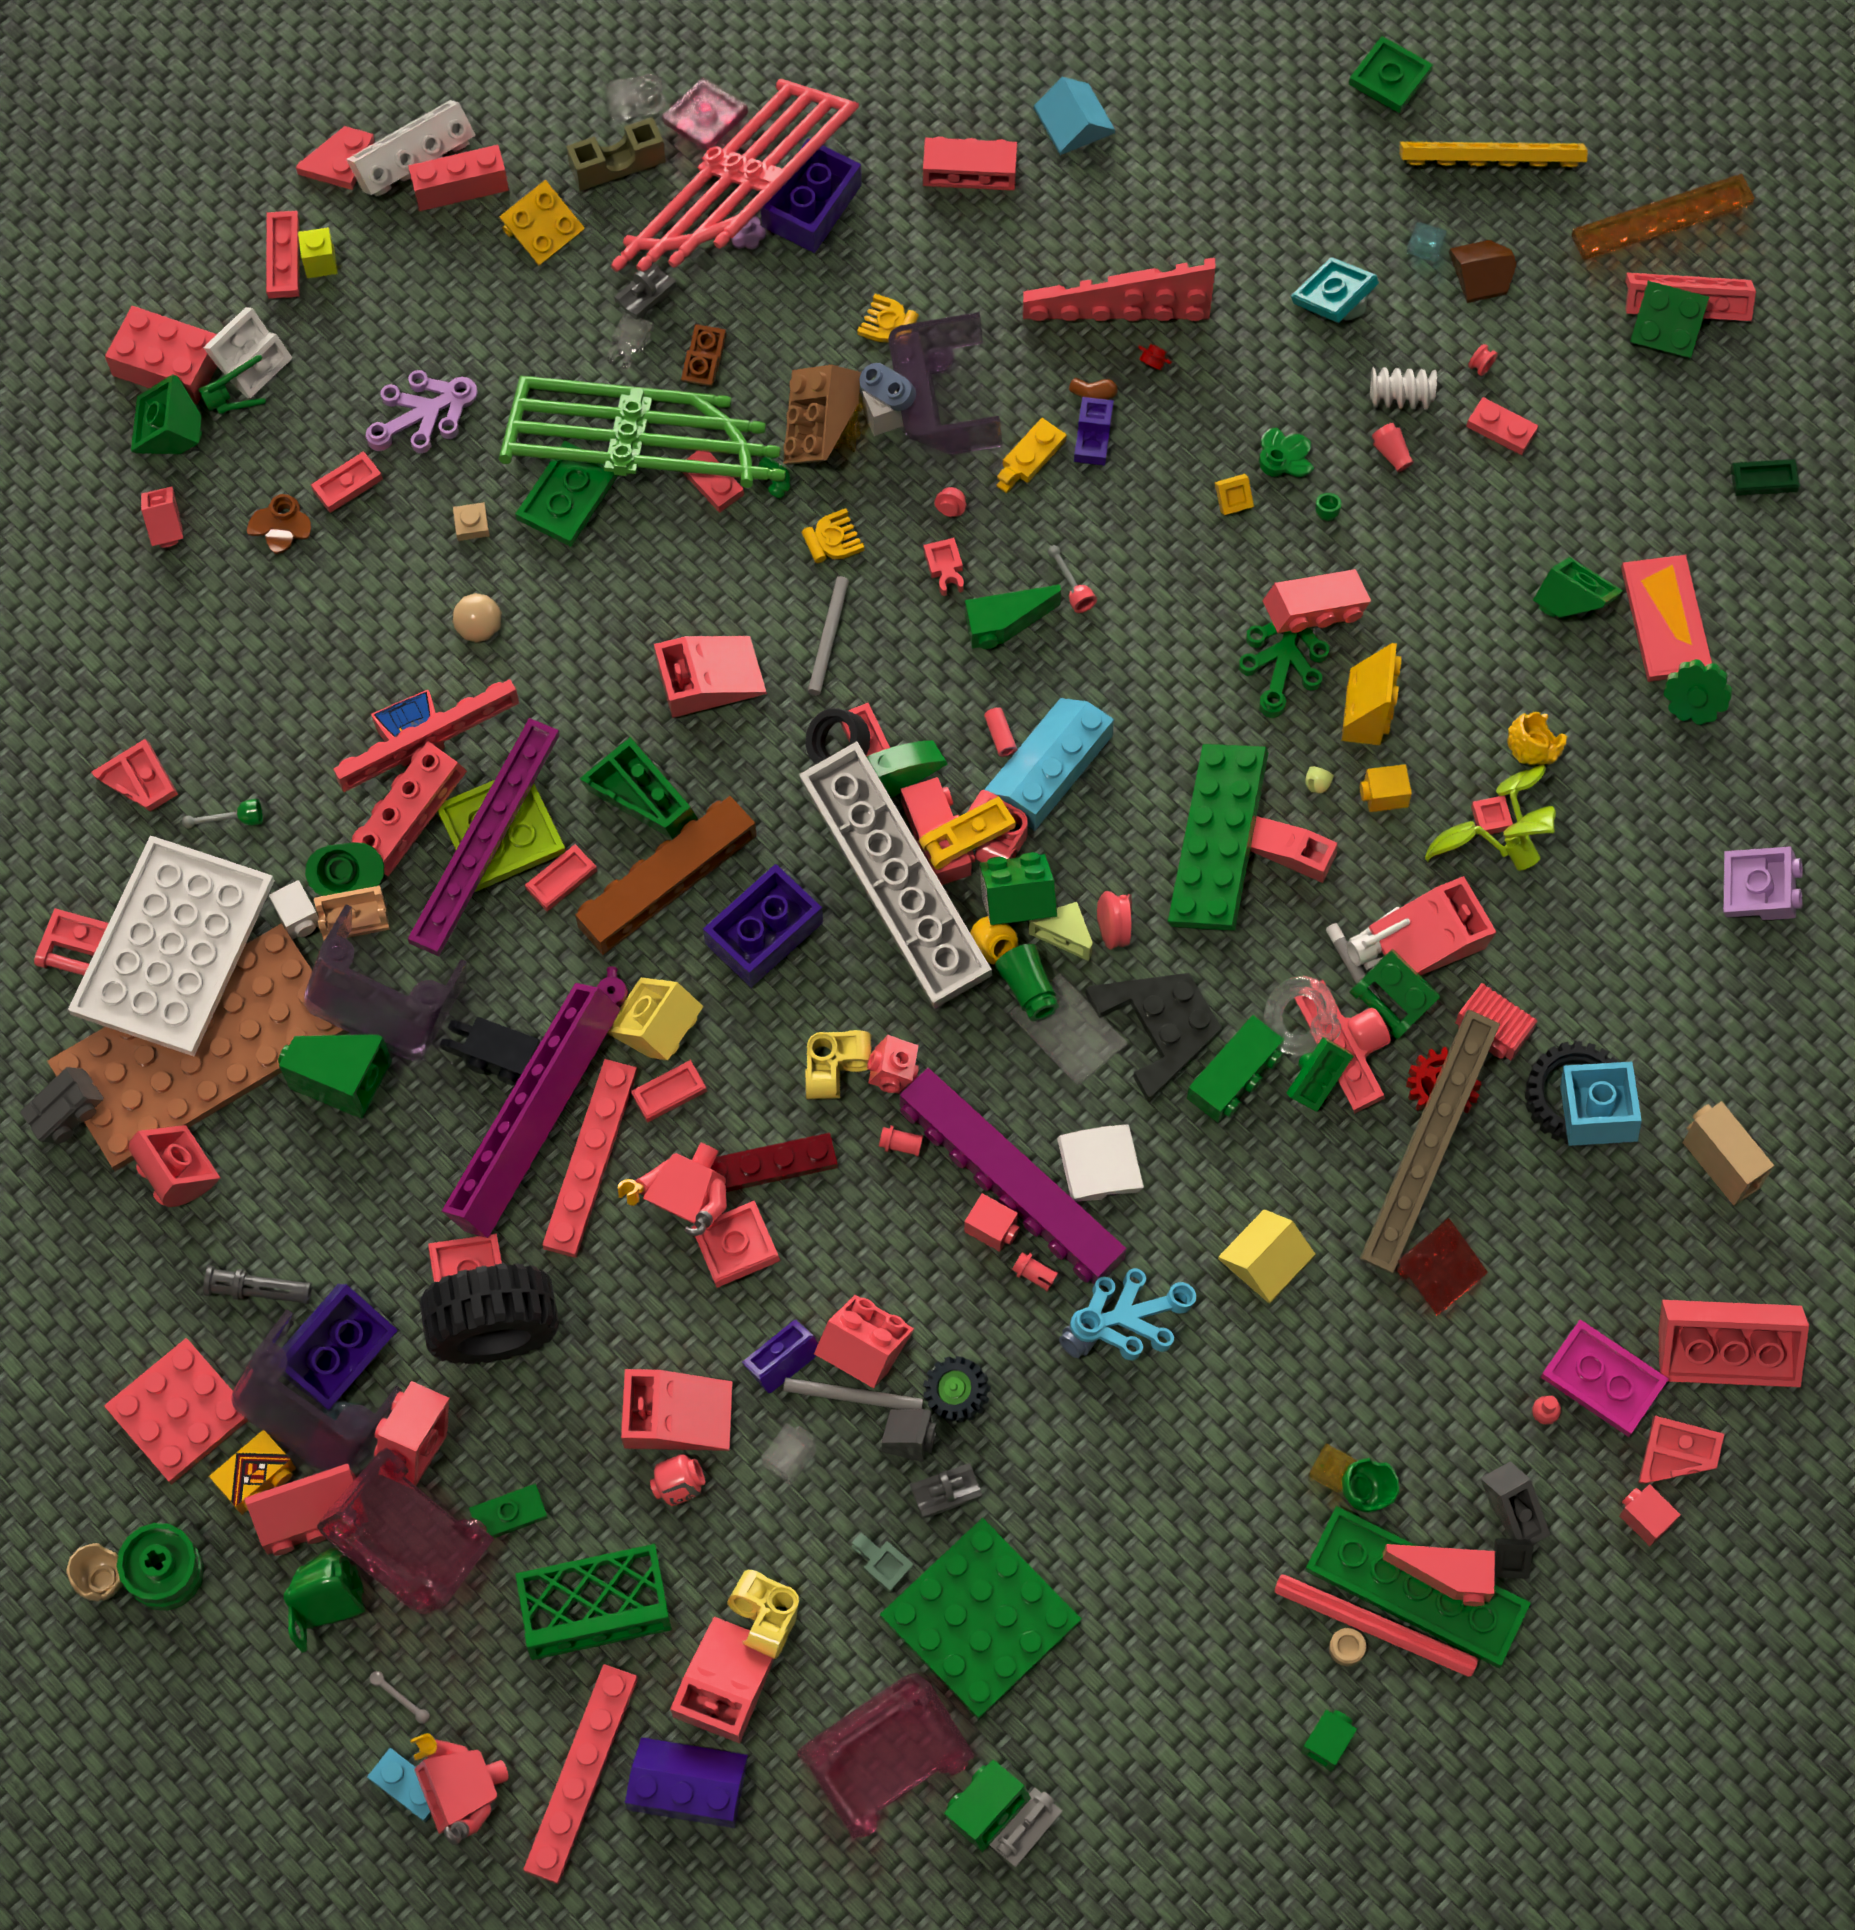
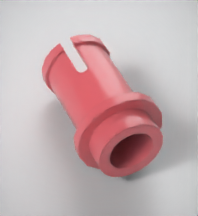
(900, 1141)
(1034, 1271)

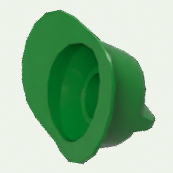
(344, 868)

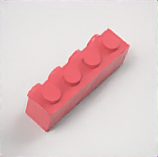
(410, 804)

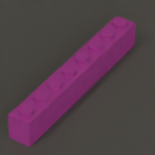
(531, 1110)
(1011, 1177)

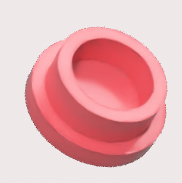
(950, 502)

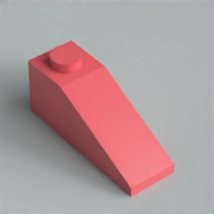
(1454, 1572)

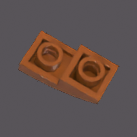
(704, 355)

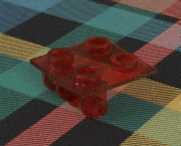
(1442, 1266)

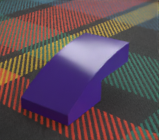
(1093, 431)

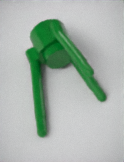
(216, 394)

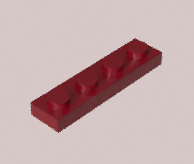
(776, 1162)

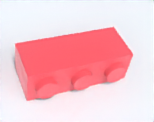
(969, 163)
(458, 177)
(1316, 601)
(926, 809)

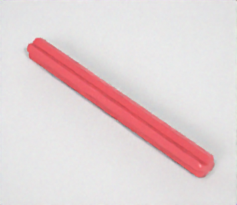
(1376, 1625)

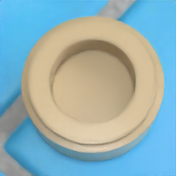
(1347, 1647)

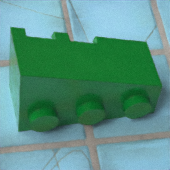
(639, 789)

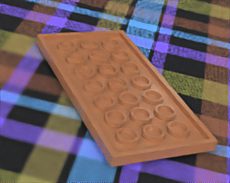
(164, 1088)

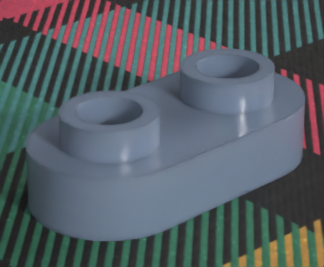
(885, 385)

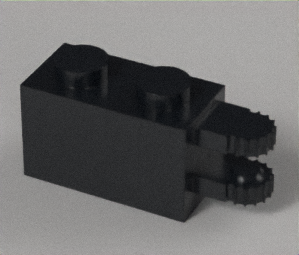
(492, 1048)

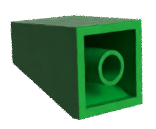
(336, 1069)

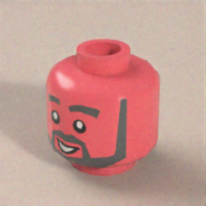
(677, 1480)

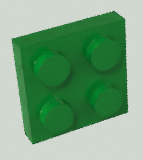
(1390, 74)
(1669, 319)

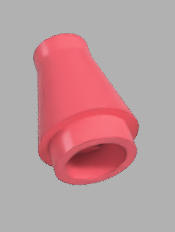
(1392, 446)

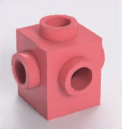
(893, 1064)

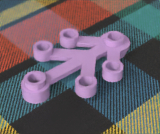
(423, 409)

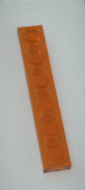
(1662, 216)

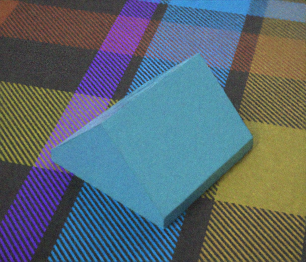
(1072, 115)

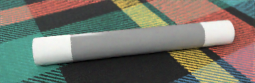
(1340, 944)

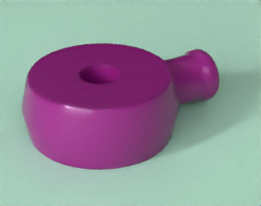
(612, 983)

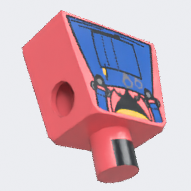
(404, 714)

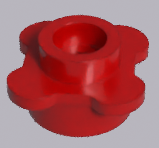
(1154, 356)

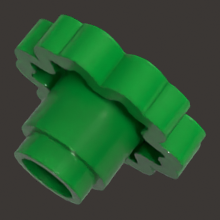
(1697, 692)

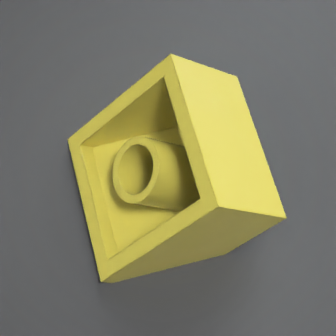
(655, 1017)

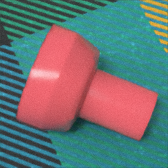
(1546, 1410)

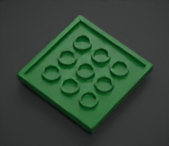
(980, 1618)

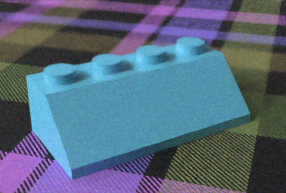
(1052, 758)

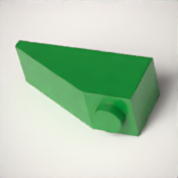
(1002, 616)

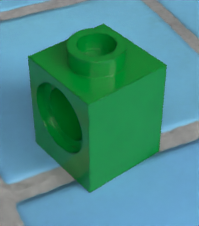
(1329, 1739)

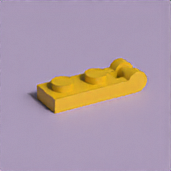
(967, 832)

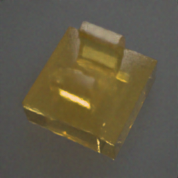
(1331, 1467)

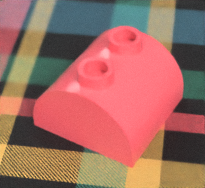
(173, 1164)

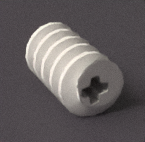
(1403, 387)

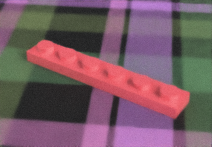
(436, 730)
(590, 1158)
(580, 1774)

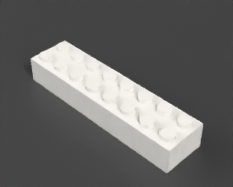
(895, 875)

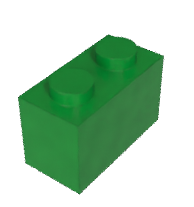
(987, 1805)

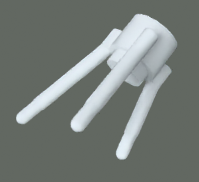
(1366, 947)

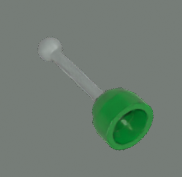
(248, 812)

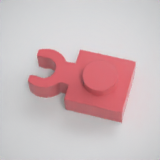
(944, 561)

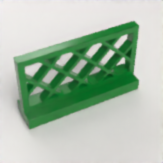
(593, 1630)

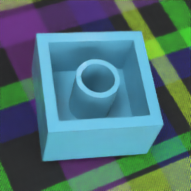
(1600, 1103)

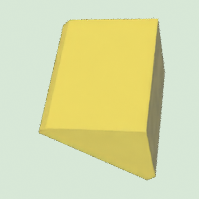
(1268, 1254)

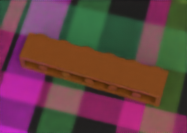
(665, 874)

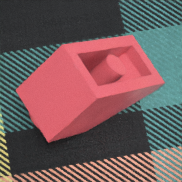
(162, 517)

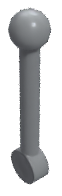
(377, 1679)

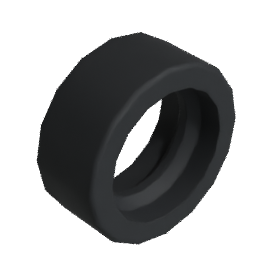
(824, 721)

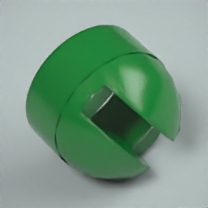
(1328, 506)

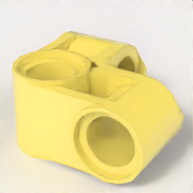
(848, 1053)
(757, 1599)

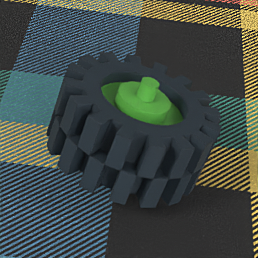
(956, 1389)

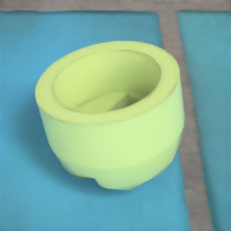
(1318, 779)

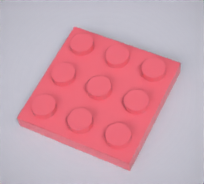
(177, 1411)

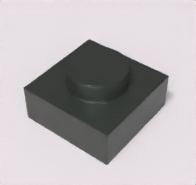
(1513, 1558)

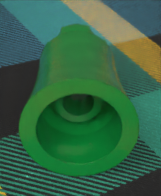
(1028, 981)

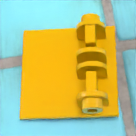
(541, 222)

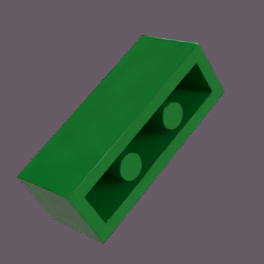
(1236, 1069)

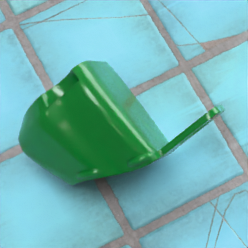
(322, 1594)

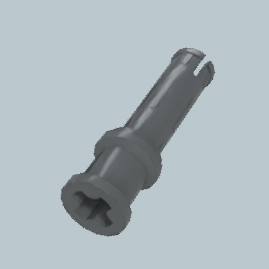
(240, 1279)

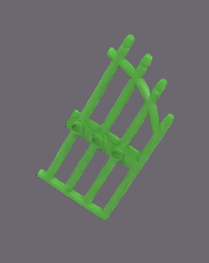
(630, 428)

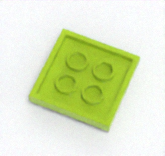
(527, 843)

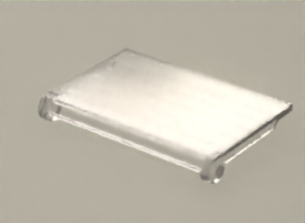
(1073, 1034)

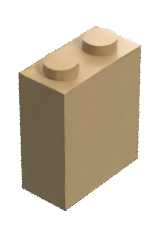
(1727, 1152)

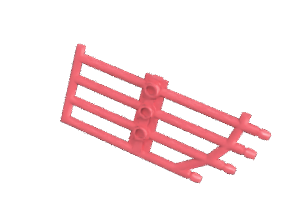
(741, 170)

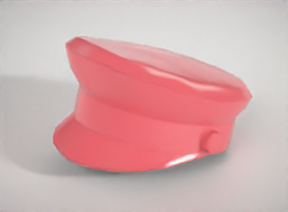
(1115, 919)

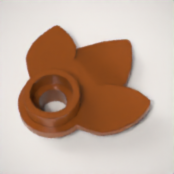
(278, 527)

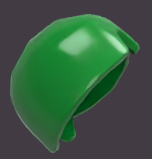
(1370, 1485)

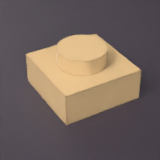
(471, 521)

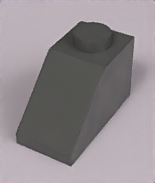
(1515, 1503)

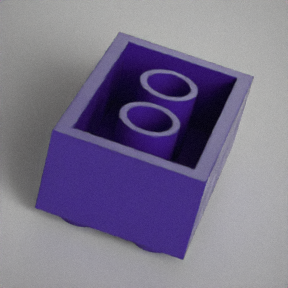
(813, 198)
(763, 925)

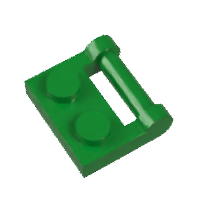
(1402, 985)

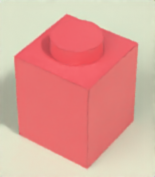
(992, 1223)
(1648, 1514)

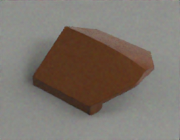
(1483, 269)

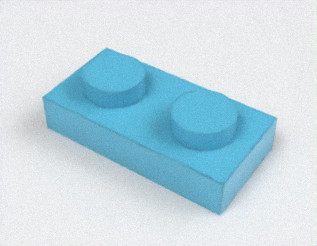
(399, 1780)

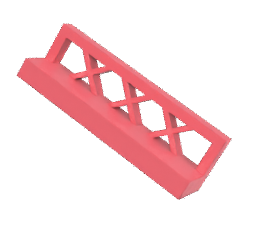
(1727, 297)

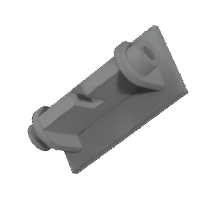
(1026, 1827)

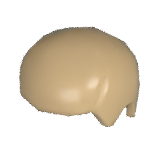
(477, 617)
(94, 1572)

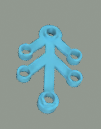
(1129, 1315)

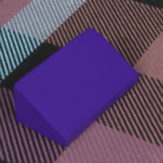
(781, 1356)

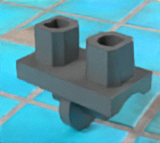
(645, 291)
(946, 1491)

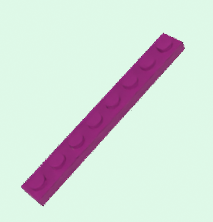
(483, 837)

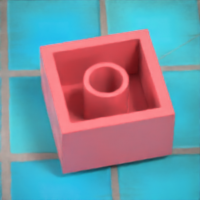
(415, 1428)

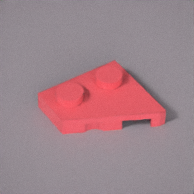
(329, 160)
(138, 776)
(1678, 1450)

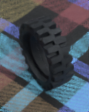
(1545, 1065)

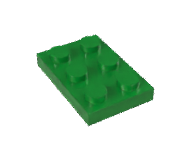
(565, 497)

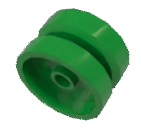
(145, 1552)

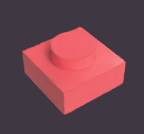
(1492, 814)

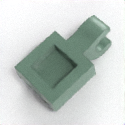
(885, 1564)

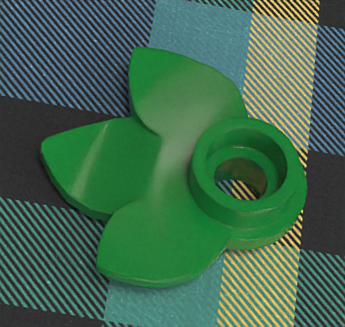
(1284, 454)

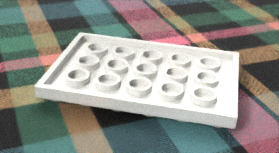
(171, 945)

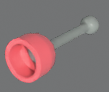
(1081, 596)

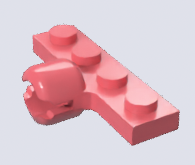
(1359, 1036)

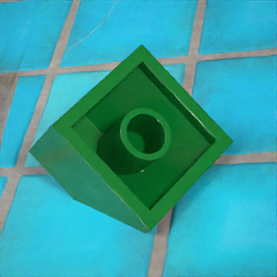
(165, 420)
(1573, 590)

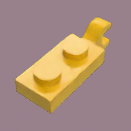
(1030, 454)

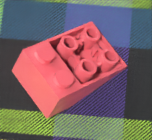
(708, 672)
(1442, 927)
(675, 1411)
(722, 1682)

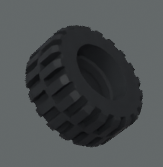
(489, 1313)

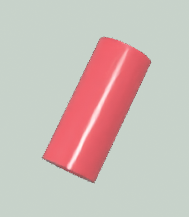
(1000, 732)

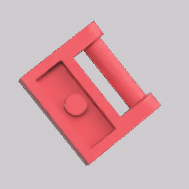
(72, 933)

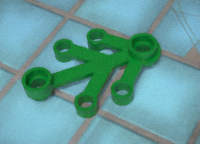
(1284, 652)

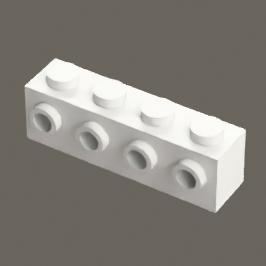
(415, 143)

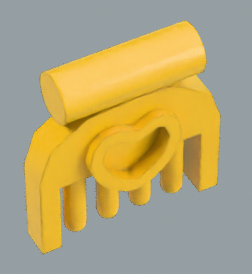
(887, 319)
(828, 538)

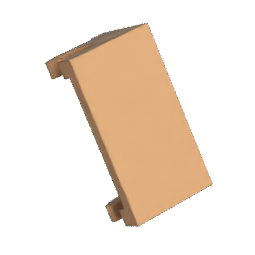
(368, 911)

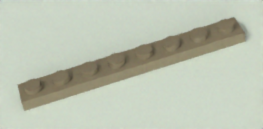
(1429, 1141)

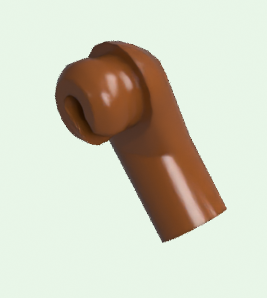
(1100, 389)

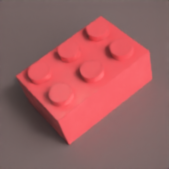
(156, 347)

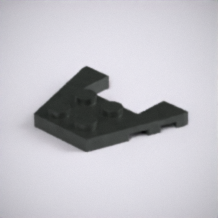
(1172, 1016)

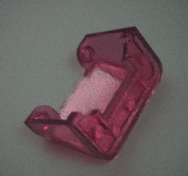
(403, 1535)
(884, 1752)

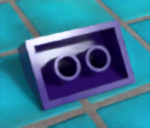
(335, 1345)
(686, 1782)

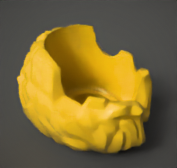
(1533, 741)

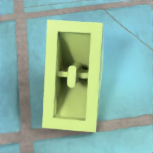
(1065, 931)

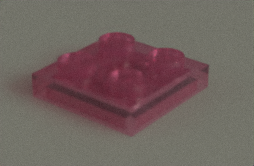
(705, 114)

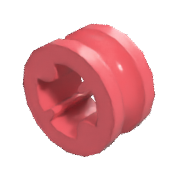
(1482, 359)

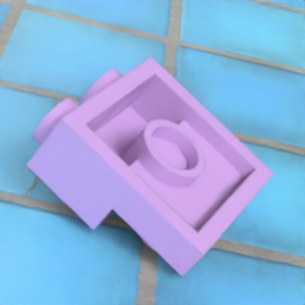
(1762, 883)

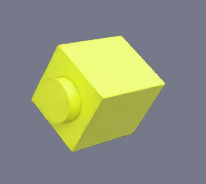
(317, 252)

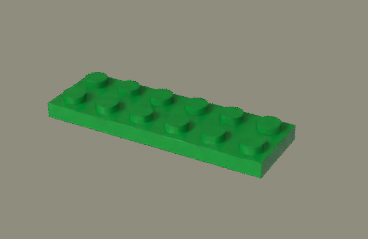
(1218, 837)
(1352, 1560)

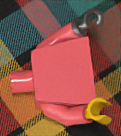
(683, 1188)
(456, 1785)

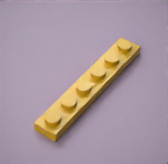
(1506, 153)

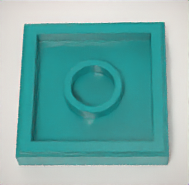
(1334, 289)

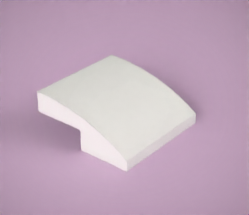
(242, 341)
(1100, 1162)

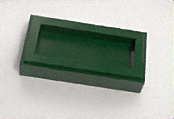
(1765, 477)

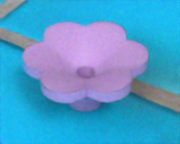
(749, 235)

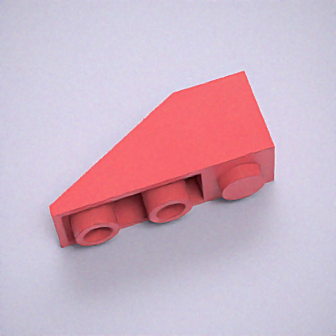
(1294, 847)

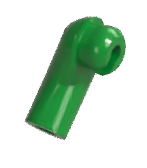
(777, 488)

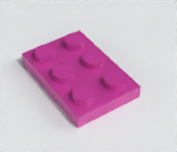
(1604, 1378)

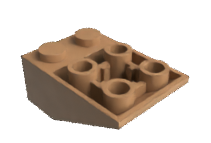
(818, 411)

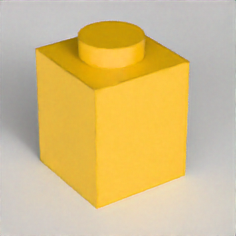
(1386, 788)

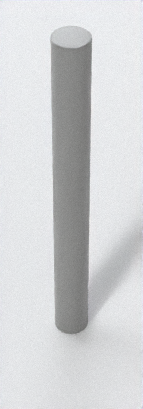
(828, 636)
(851, 1394)

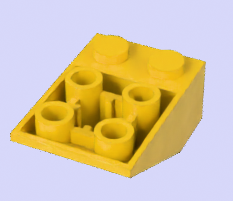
(1371, 697)

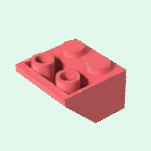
(863, 1340)

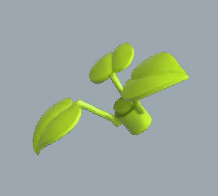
(1516, 836)

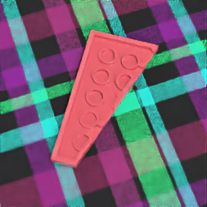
(1129, 296)

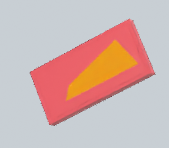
(1665, 614)

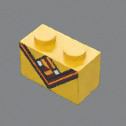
(253, 1470)

